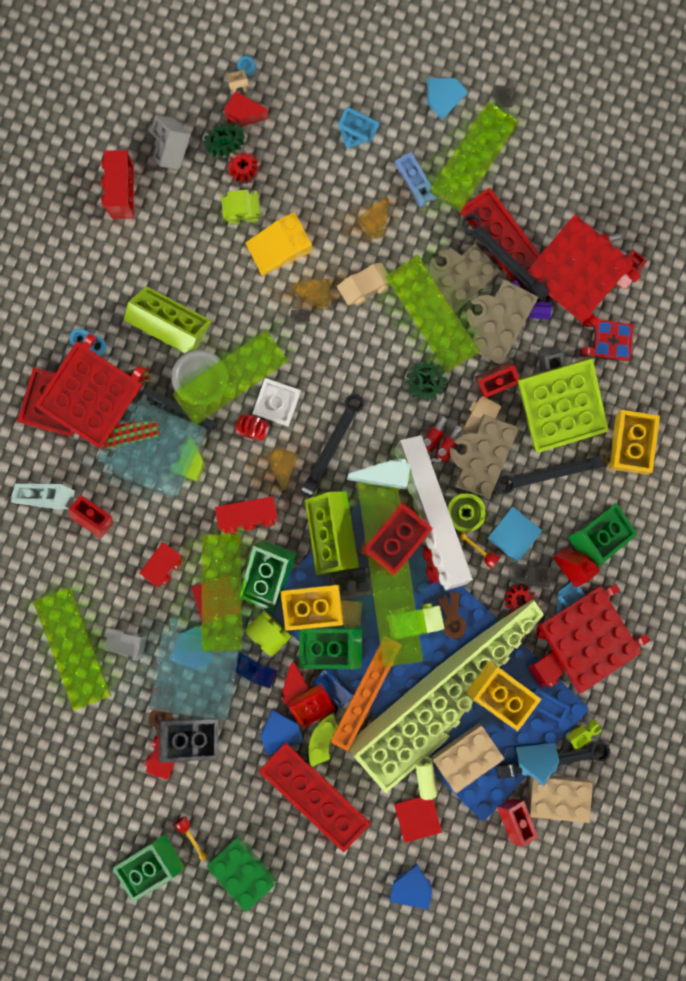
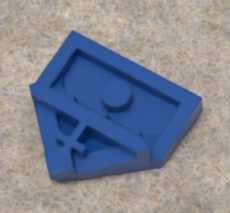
(279, 730)
(412, 888)

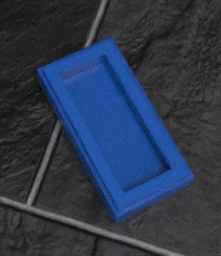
(335, 688)
(551, 706)

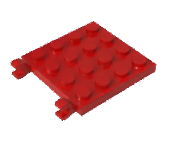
(581, 269)
(89, 393)
(591, 638)

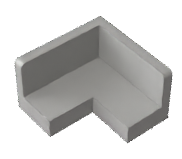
(171, 141)
(125, 643)

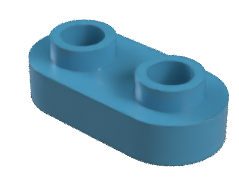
(75, 334)

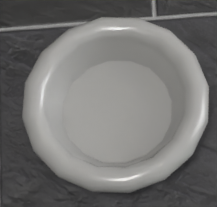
(191, 366)

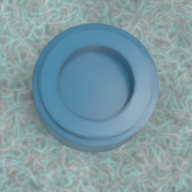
(248, 64)

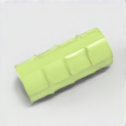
(426, 778)

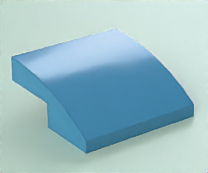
(514, 534)

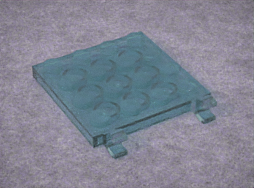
(158, 461)
(192, 679)

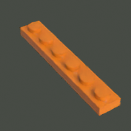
(360, 702)

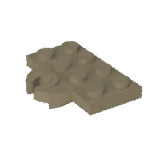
(462, 275)
(500, 320)
(483, 455)

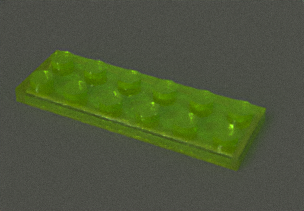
(474, 156)
(432, 313)
(230, 378)
(221, 593)
(72, 648)

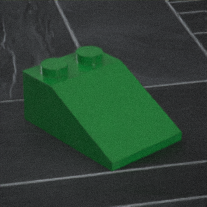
(603, 535)
(267, 574)
(330, 648)
(149, 868)

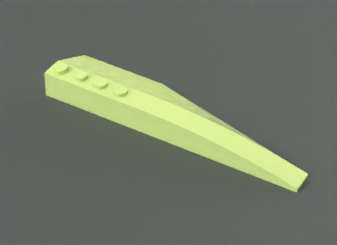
(431, 709)

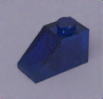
(255, 670)

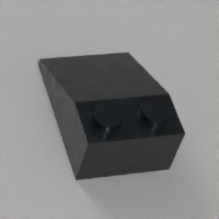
(188, 740)

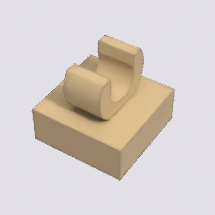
(237, 80)

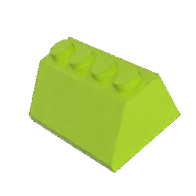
(166, 320)
(331, 533)

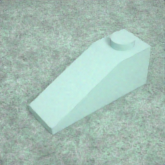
(388, 474)
(43, 495)

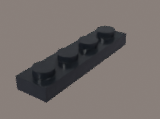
(171, 406)

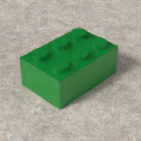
(241, 873)

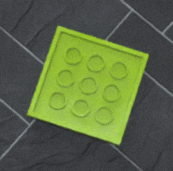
(563, 405)

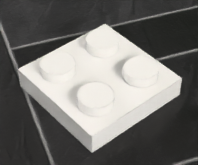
(276, 402)

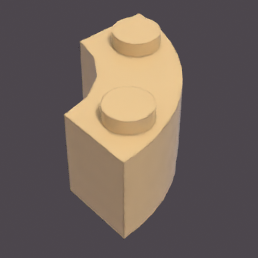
(364, 284)
(477, 409)

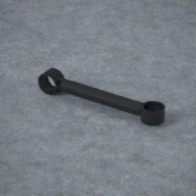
(533, 286)
(331, 447)
(554, 472)
(511, 769)

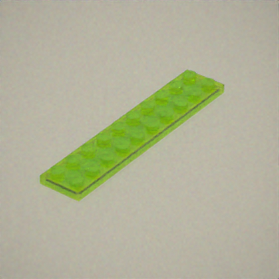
(391, 594)

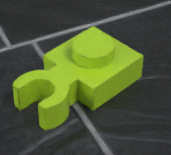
(582, 735)

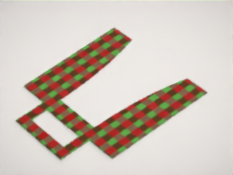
(133, 431)

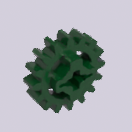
(222, 140)
(431, 386)

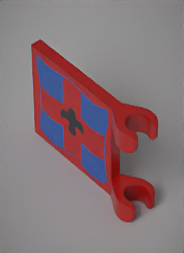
(611, 341)

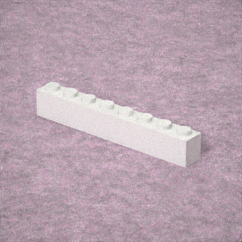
(433, 510)

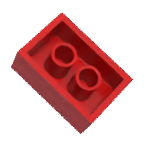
(118, 184)
(247, 515)
(397, 539)

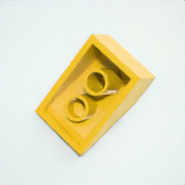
(279, 244)
(311, 607)

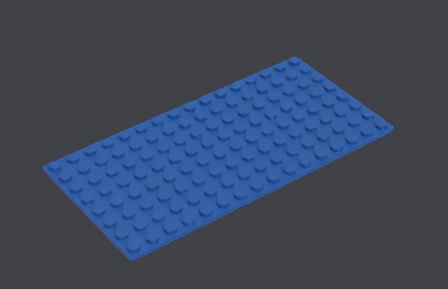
(486, 791)

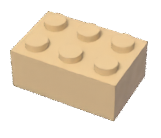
(467, 757)
(560, 799)

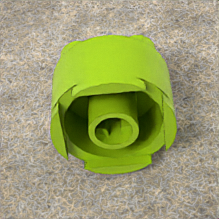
(240, 206)
(476, 512)
(268, 633)

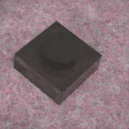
(504, 96)
(300, 317)

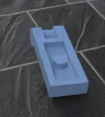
(414, 178)

